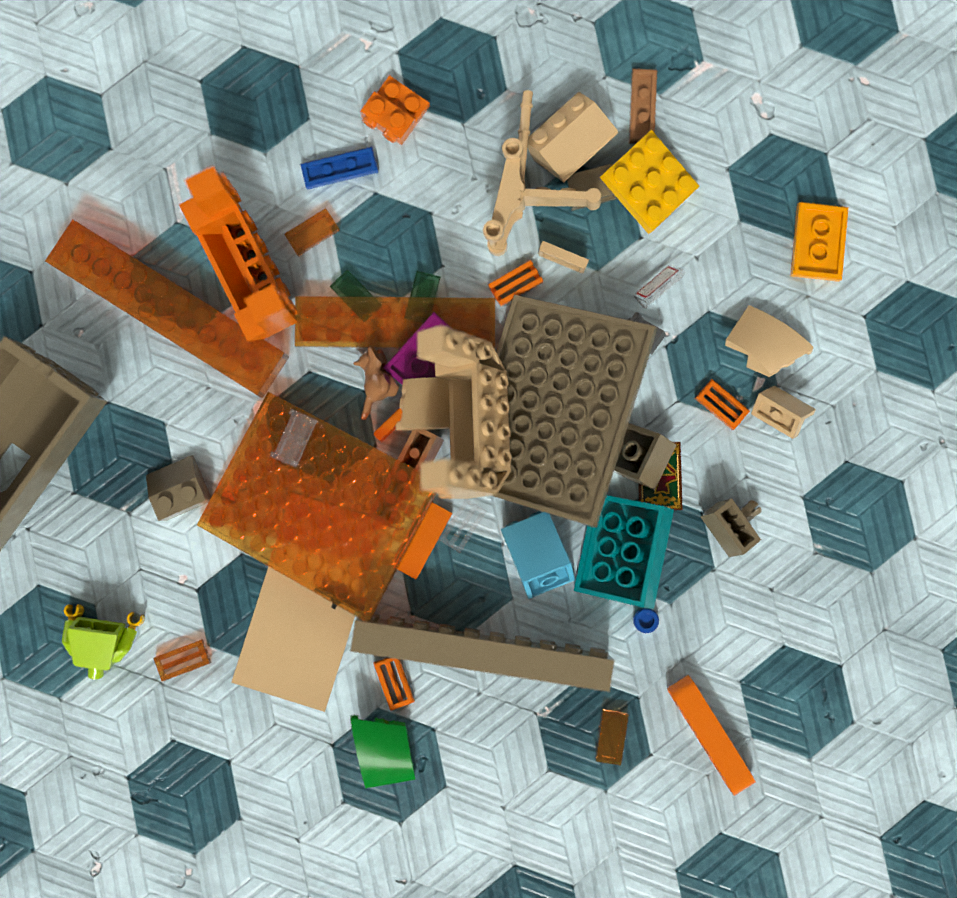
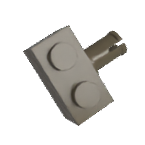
(732, 526)

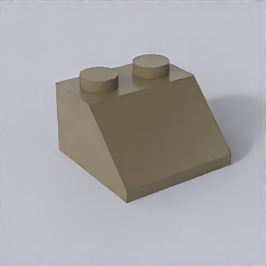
(643, 456)
(177, 489)

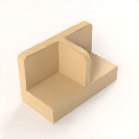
(781, 411)

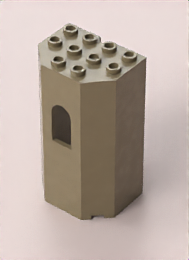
(45, 416)

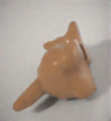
(378, 382)

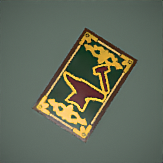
(669, 489)

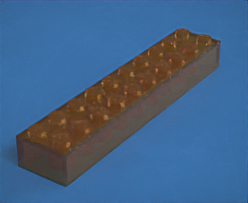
(166, 308)

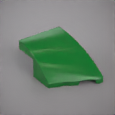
(382, 751)

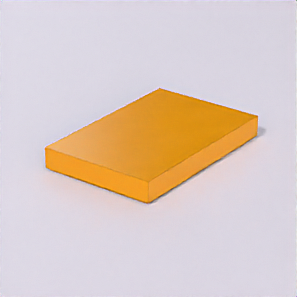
(819, 241)

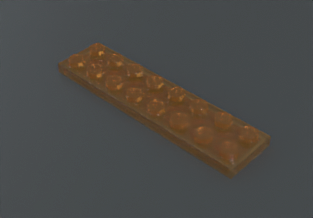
(385, 320)

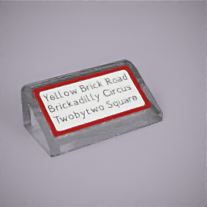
(658, 285)

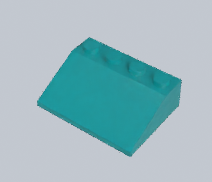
(625, 552)

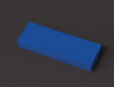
(339, 168)

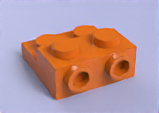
(394, 110)

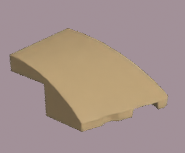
(766, 342)
(424, 404)

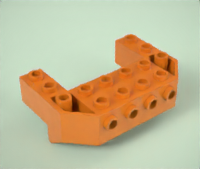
(216, 219)

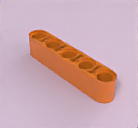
(711, 735)

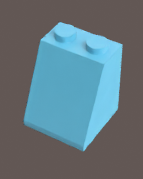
(538, 554)

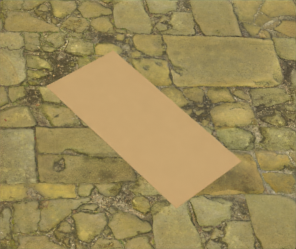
(293, 643)

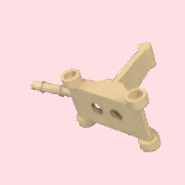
(513, 193)

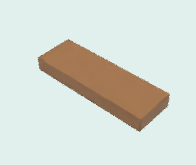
(642, 103)

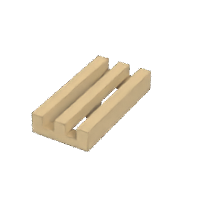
(563, 257)

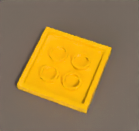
(649, 182)

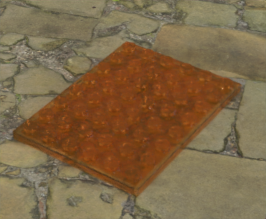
(330, 521)

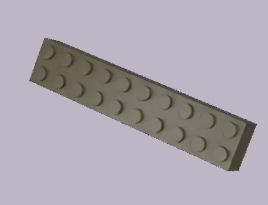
(484, 653)

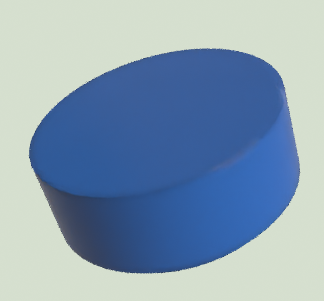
(645, 620)

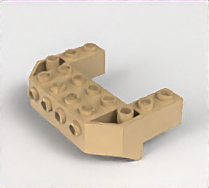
(476, 415)

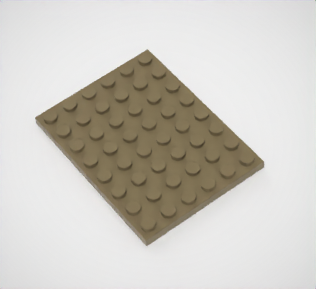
(568, 403)

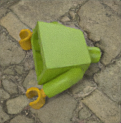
(97, 642)

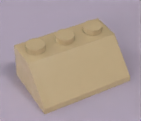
(571, 137)

